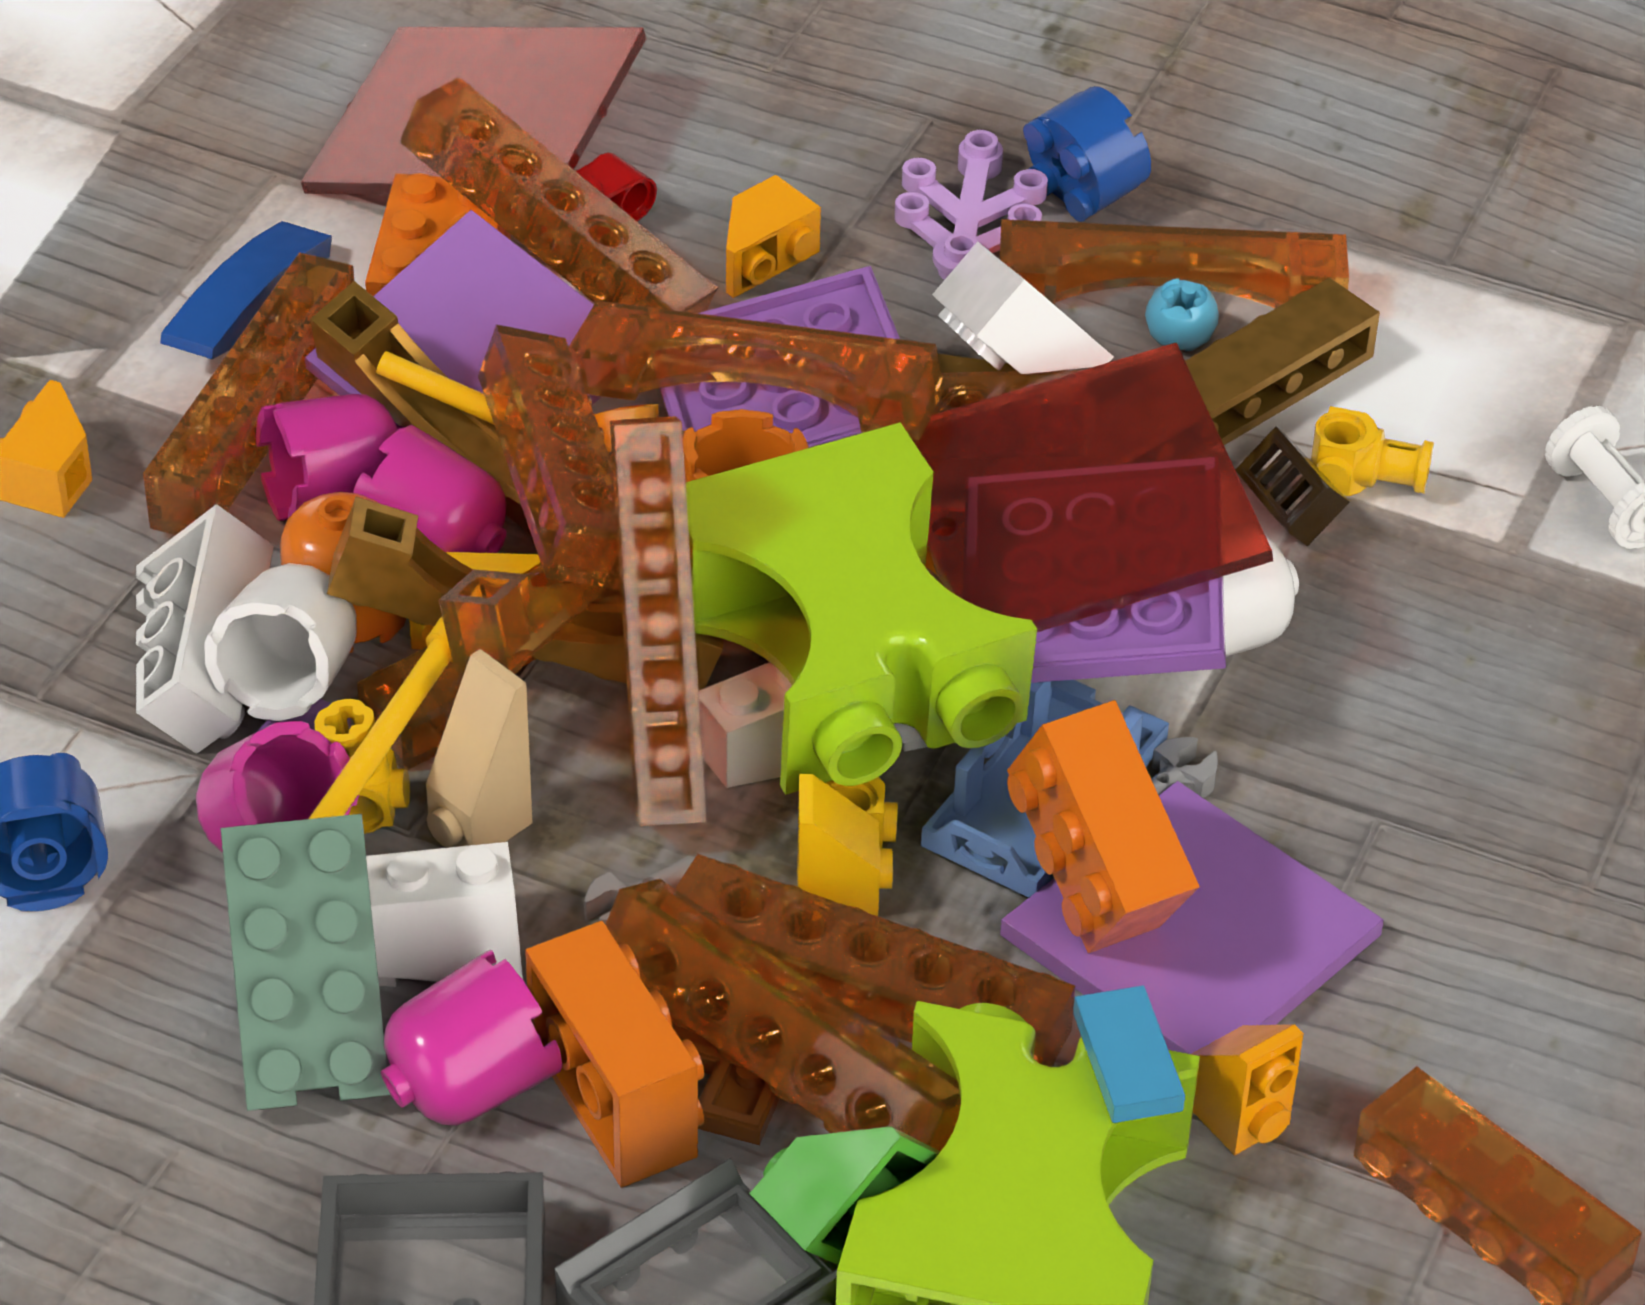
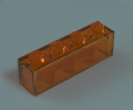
(1495, 1193)

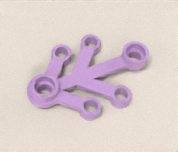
(978, 161)

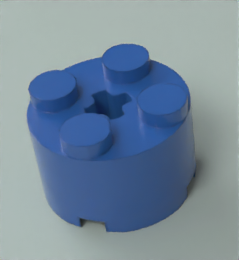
(1088, 151)
(48, 831)

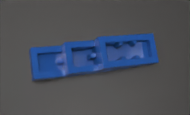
(237, 289)

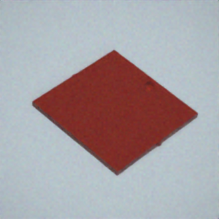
(540, 77)
(1086, 493)

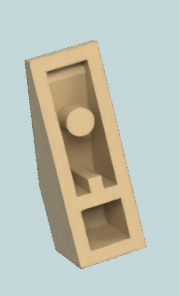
(483, 761)

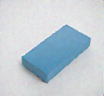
(1128, 1054)

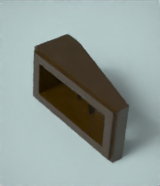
(1314, 510)

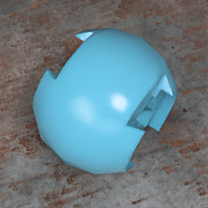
(1182, 314)

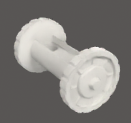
(1587, 446)

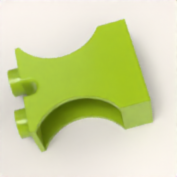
(829, 582)
(1021, 1185)

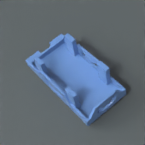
(979, 821)

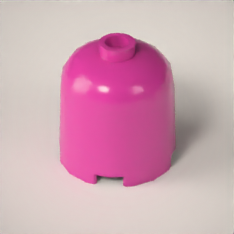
(320, 447)
(454, 498)
(268, 778)
(467, 1044)

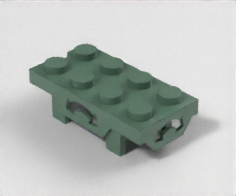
(304, 960)

